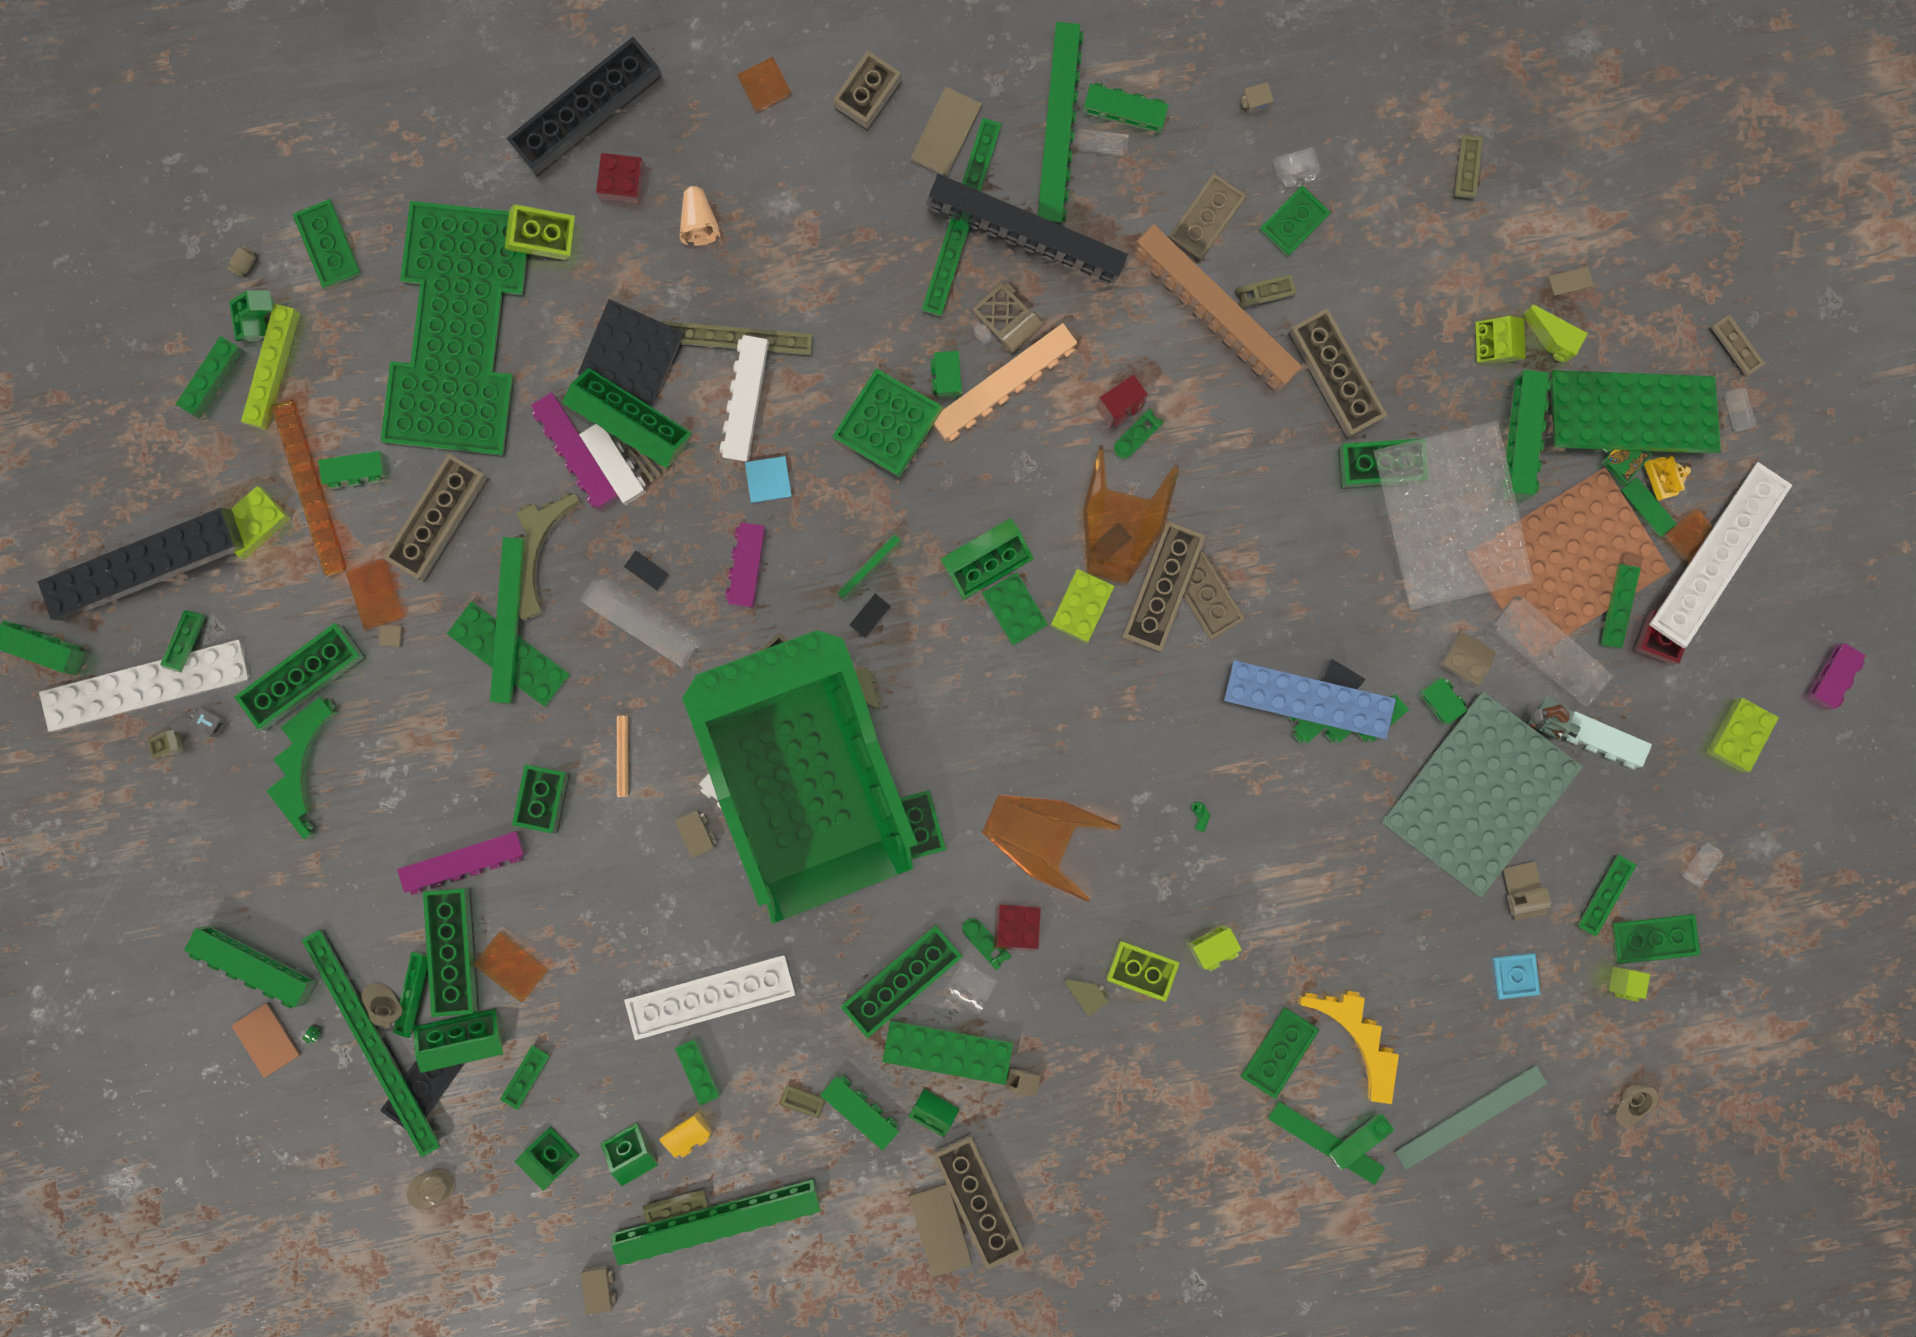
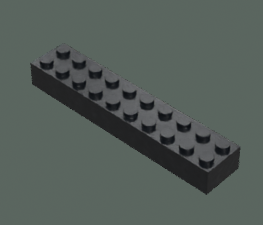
(1026, 229)
(141, 564)

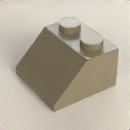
(1468, 659)

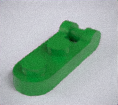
(1137, 435)
(984, 942)

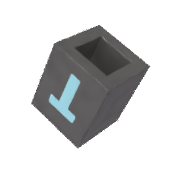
(206, 721)

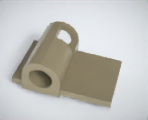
(1523, 887)

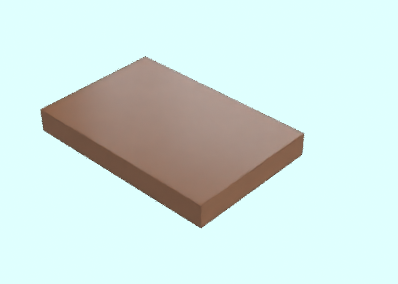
(266, 1040)

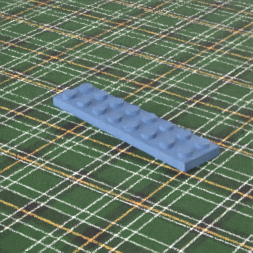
(1309, 699)

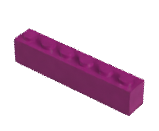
(572, 447)
(461, 862)

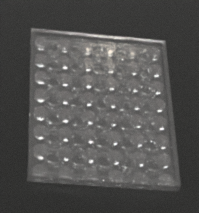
(1453, 515)

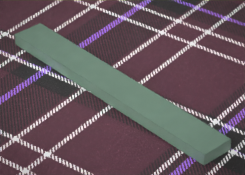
(1470, 1117)

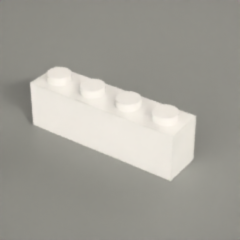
(613, 464)

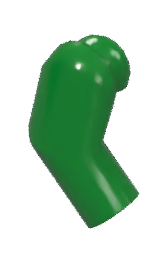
(1202, 814)

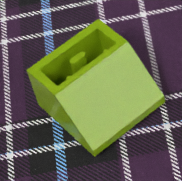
(1500, 340)

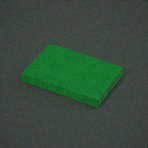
(1295, 220)

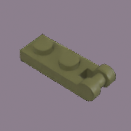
(1266, 291)

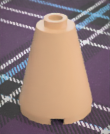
(697, 218)

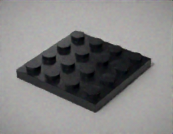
(632, 351)

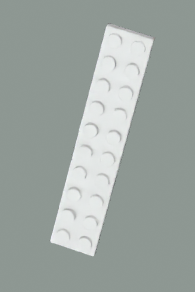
(1720, 555)
(143, 686)

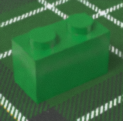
(1444, 701)

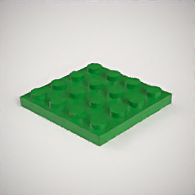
(887, 422)

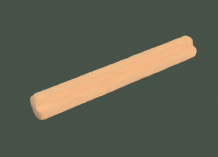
(622, 757)

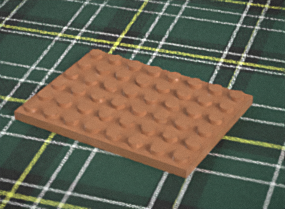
(1577, 551)

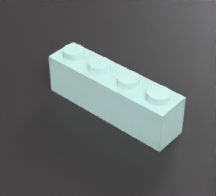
(1609, 741)

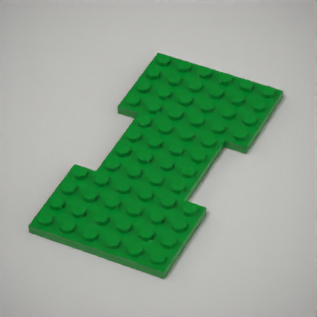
(449, 389)

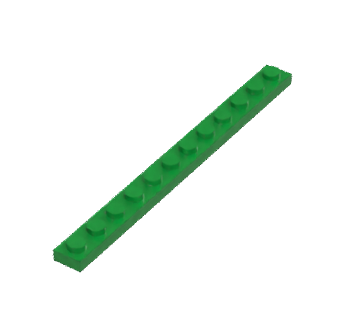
(371, 1043)

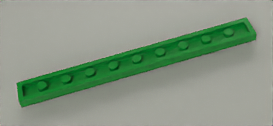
(958, 230)

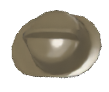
(381, 1004)
(1635, 1104)
(430, 1189)

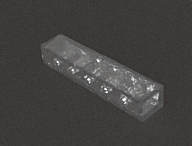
(639, 624)

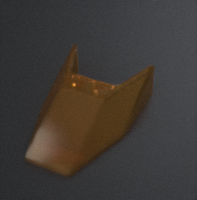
(1122, 525)
(1037, 834)

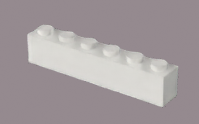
(745, 398)

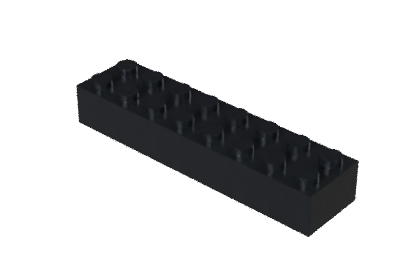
(584, 105)

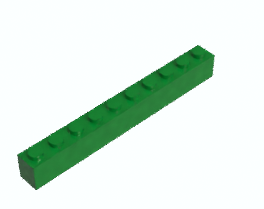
(1058, 122)
(715, 1222)

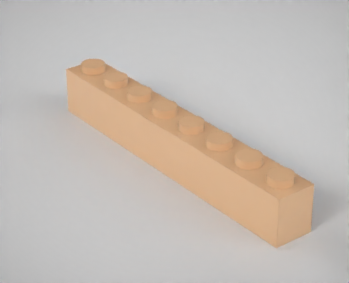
(1004, 382)

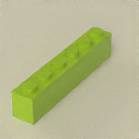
(270, 366)

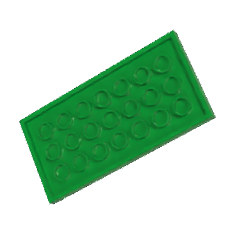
(1635, 411)

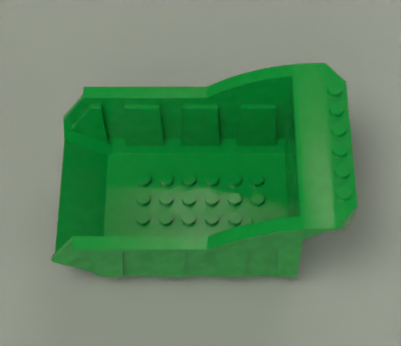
(800, 774)

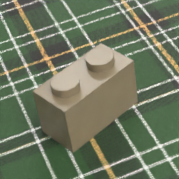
(695, 833)
(597, 1290)

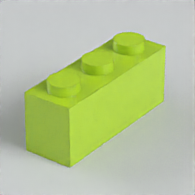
(1629, 984)

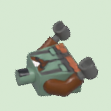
(1553, 720)

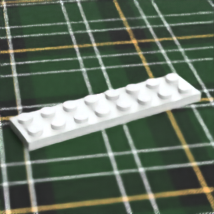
(710, 997)

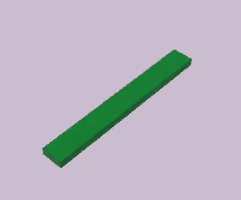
(507, 620)

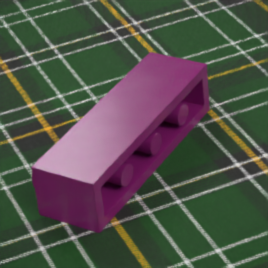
(747, 564)

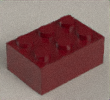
(1121, 401)

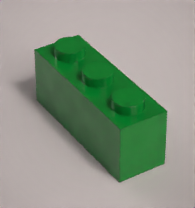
(352, 469)
(698, 1071)

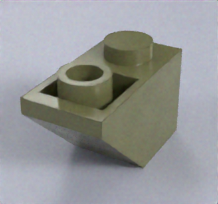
(866, 680)

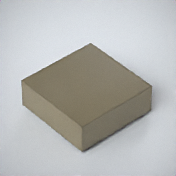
(390, 635)

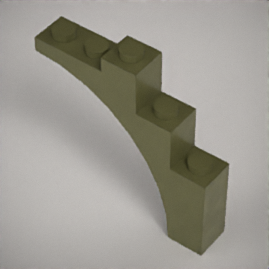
(537, 526)

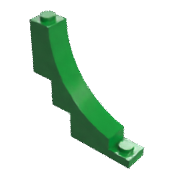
(290, 791)

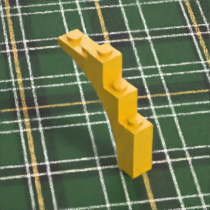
(1380, 1064)

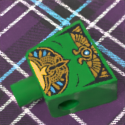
(1624, 463)

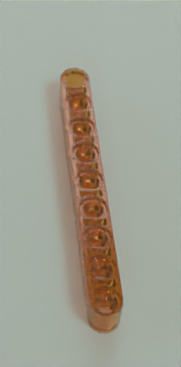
(309, 488)

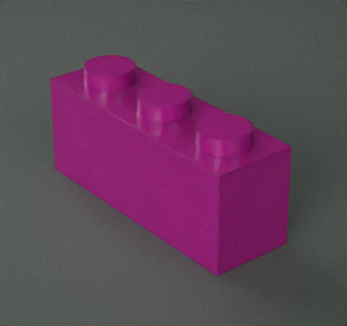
(1837, 676)

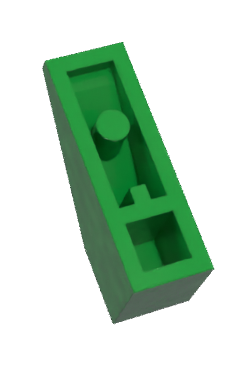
(1361, 1141)

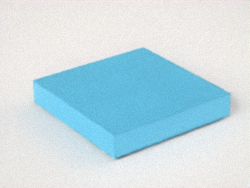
(768, 479)
(1516, 976)

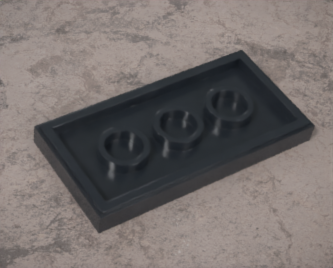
(425, 1087)

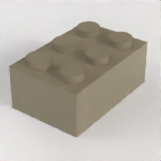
(867, 89)

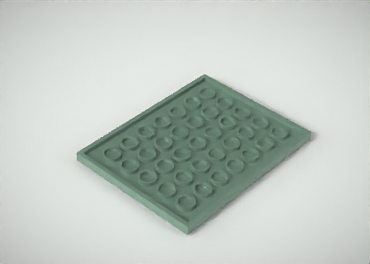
(1482, 794)

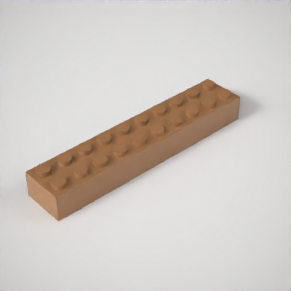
(1216, 308)

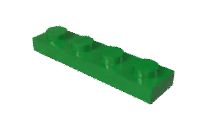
(1620, 605)
(1606, 895)
(411, 994)

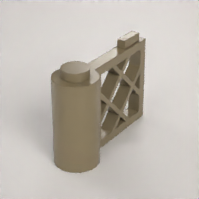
(1020, 327)

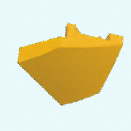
(1666, 476)

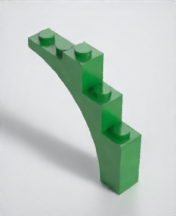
(1307, 730)

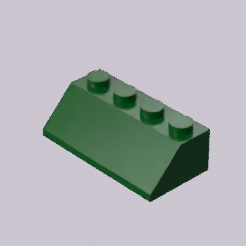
(987, 558)
(457, 1040)

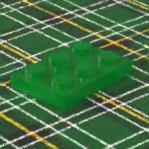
(1014, 609)

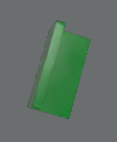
(933, 1113)

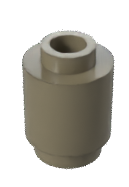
(241, 261)

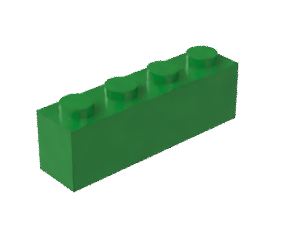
(1125, 107)
(209, 377)
(860, 1112)

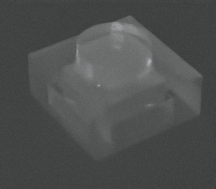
(982, 333)

